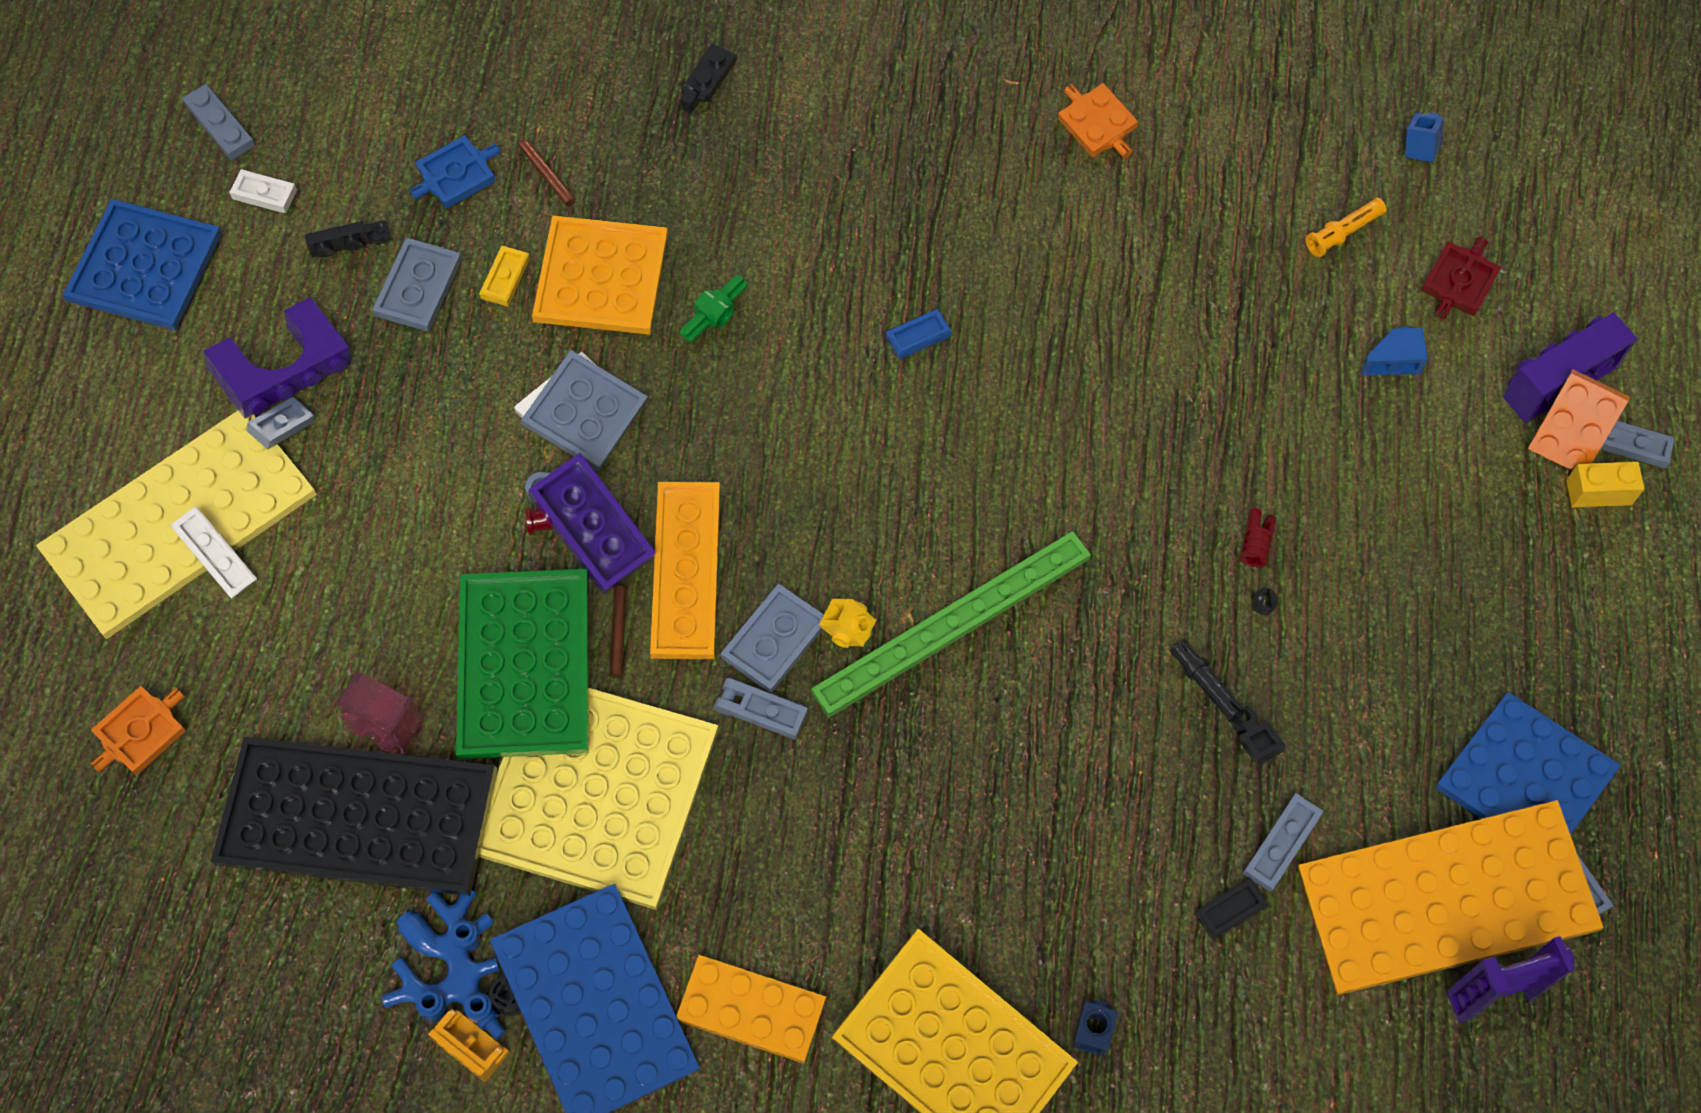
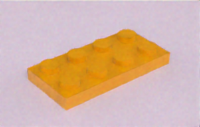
(751, 1009)

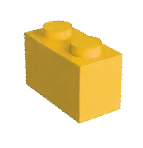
(1605, 484)

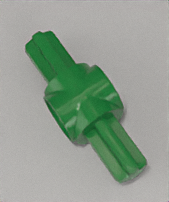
(713, 308)

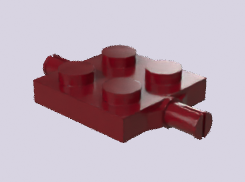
(1461, 278)

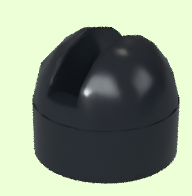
(1258, 601)

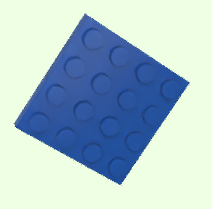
(143, 264)
(1526, 762)

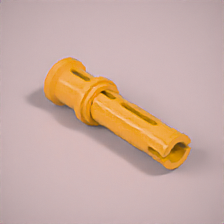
(1335, 232)

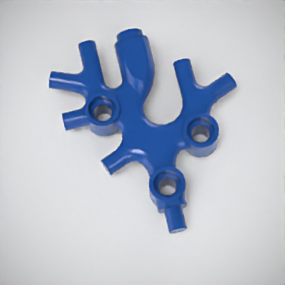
(463, 975)

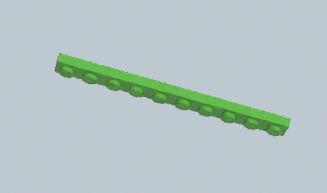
(950, 624)

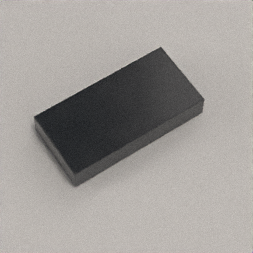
(1231, 909)

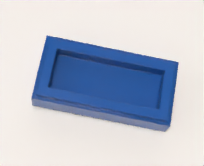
(918, 334)

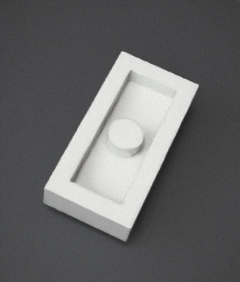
(263, 191)

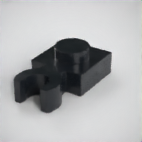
(1258, 740)

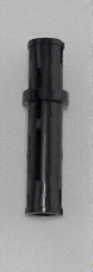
(1198, 670)

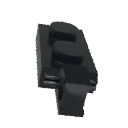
(707, 77)
(346, 237)

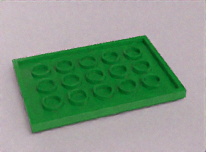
(523, 664)

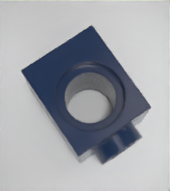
(1089, 1041)

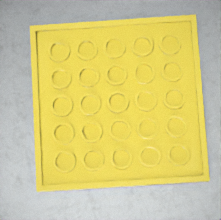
(607, 810)

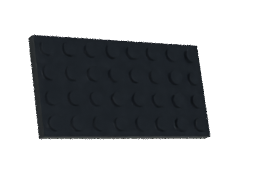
(355, 816)

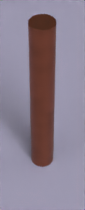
(547, 172)
(617, 634)

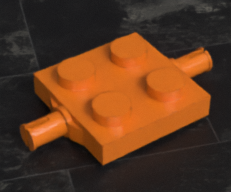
(1098, 120)
(138, 730)

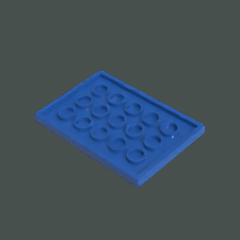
(594, 1004)

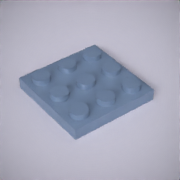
(584, 410)

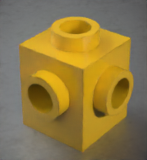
(847, 622)

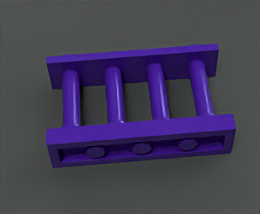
(1492, 981)

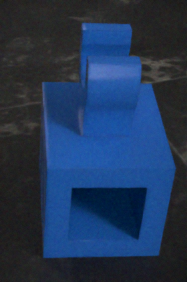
(1424, 136)

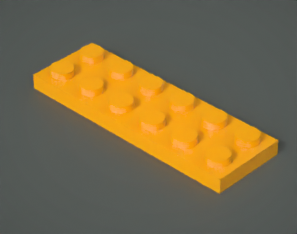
(685, 571)

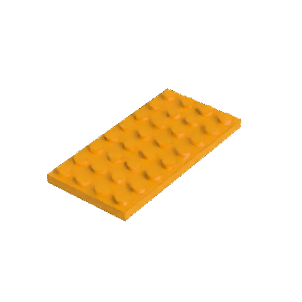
(1449, 897)

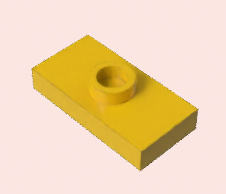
(504, 276)

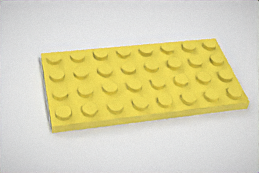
(128, 557)

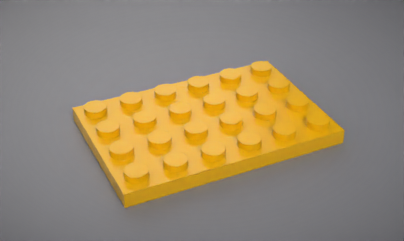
(950, 1038)

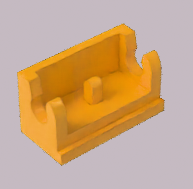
(468, 1044)

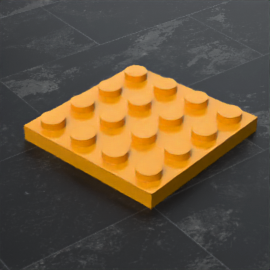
(600, 275)

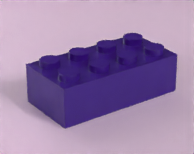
(1591, 352)
(591, 523)

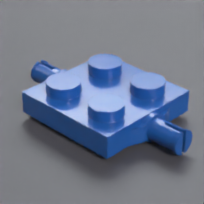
(455, 172)

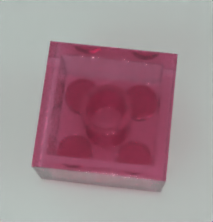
(379, 713)

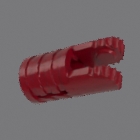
(1257, 539)

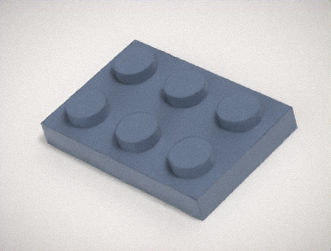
(417, 284)
(773, 638)

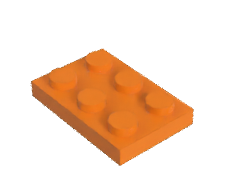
(1578, 421)

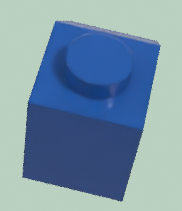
(1398, 353)

